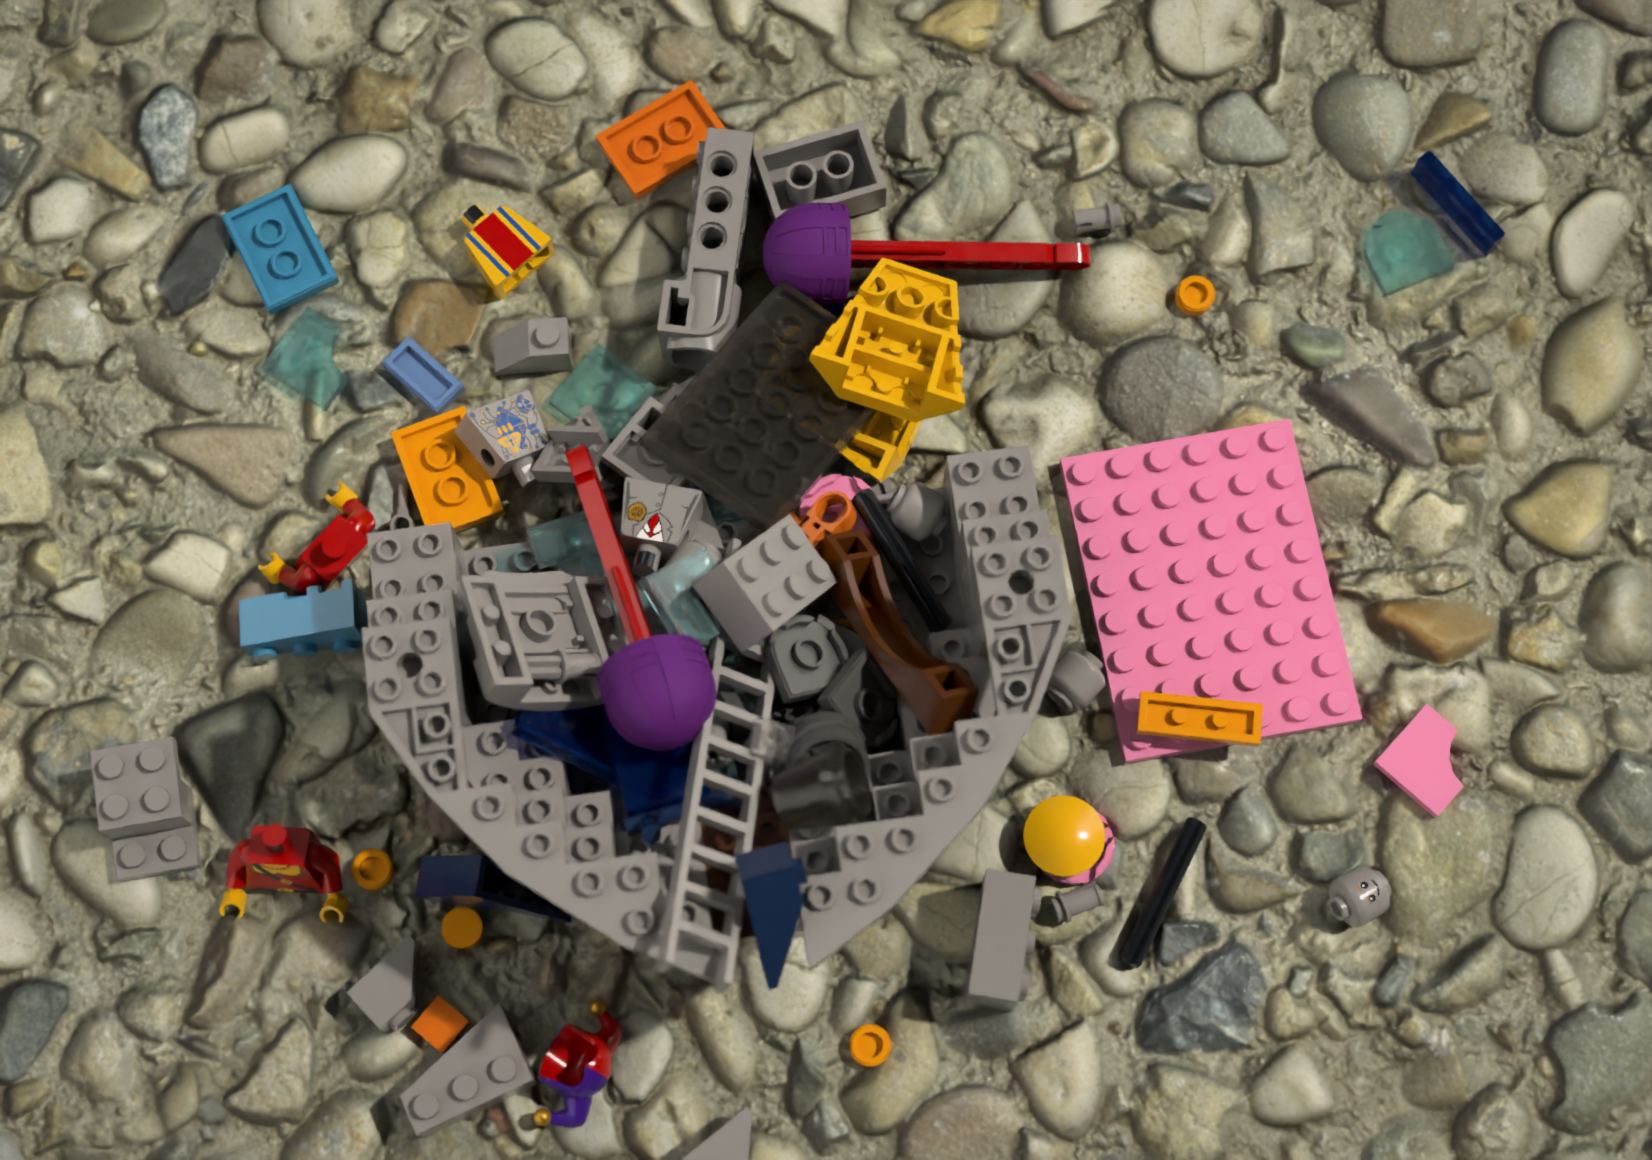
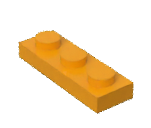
(1199, 718)

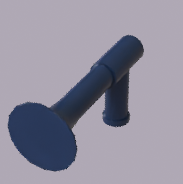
(650, 822)

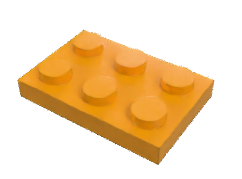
(445, 474)

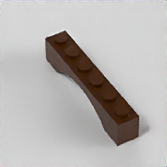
(931, 687)

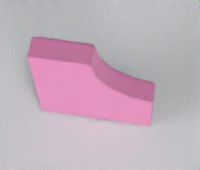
(1421, 762)

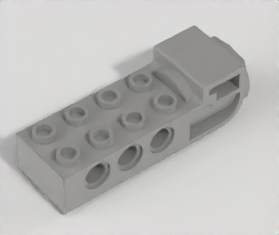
(712, 264)

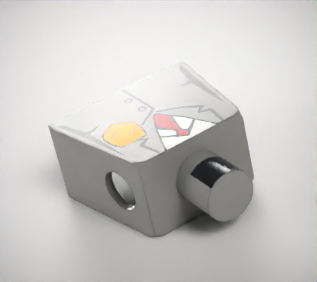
(657, 521)

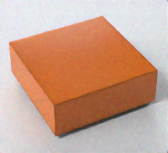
(440, 1024)

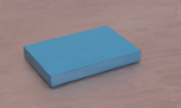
(280, 249)

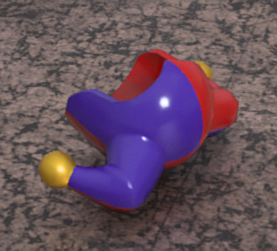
(578, 1067)

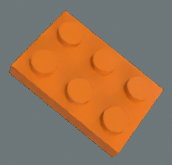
(659, 139)

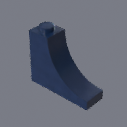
(482, 884)

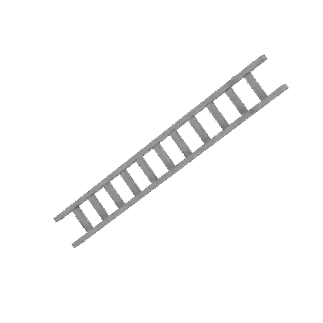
(692, 812)

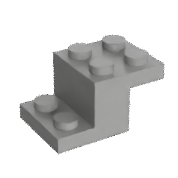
(634, 461)
(145, 809)

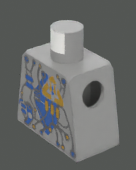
(505, 437)

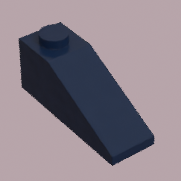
(773, 901)

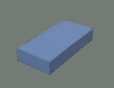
(423, 376)

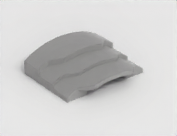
(533, 617)

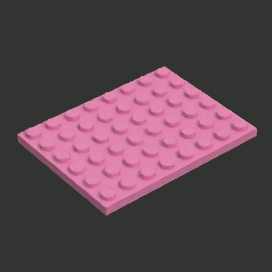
(1209, 582)

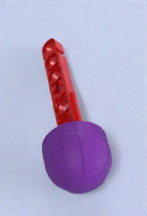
(815, 253)
(657, 685)

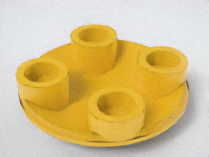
(1064, 836)

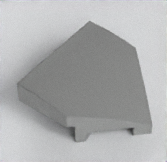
(584, 429)

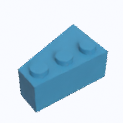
(303, 622)

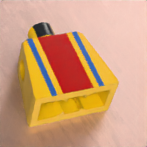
(505, 247)

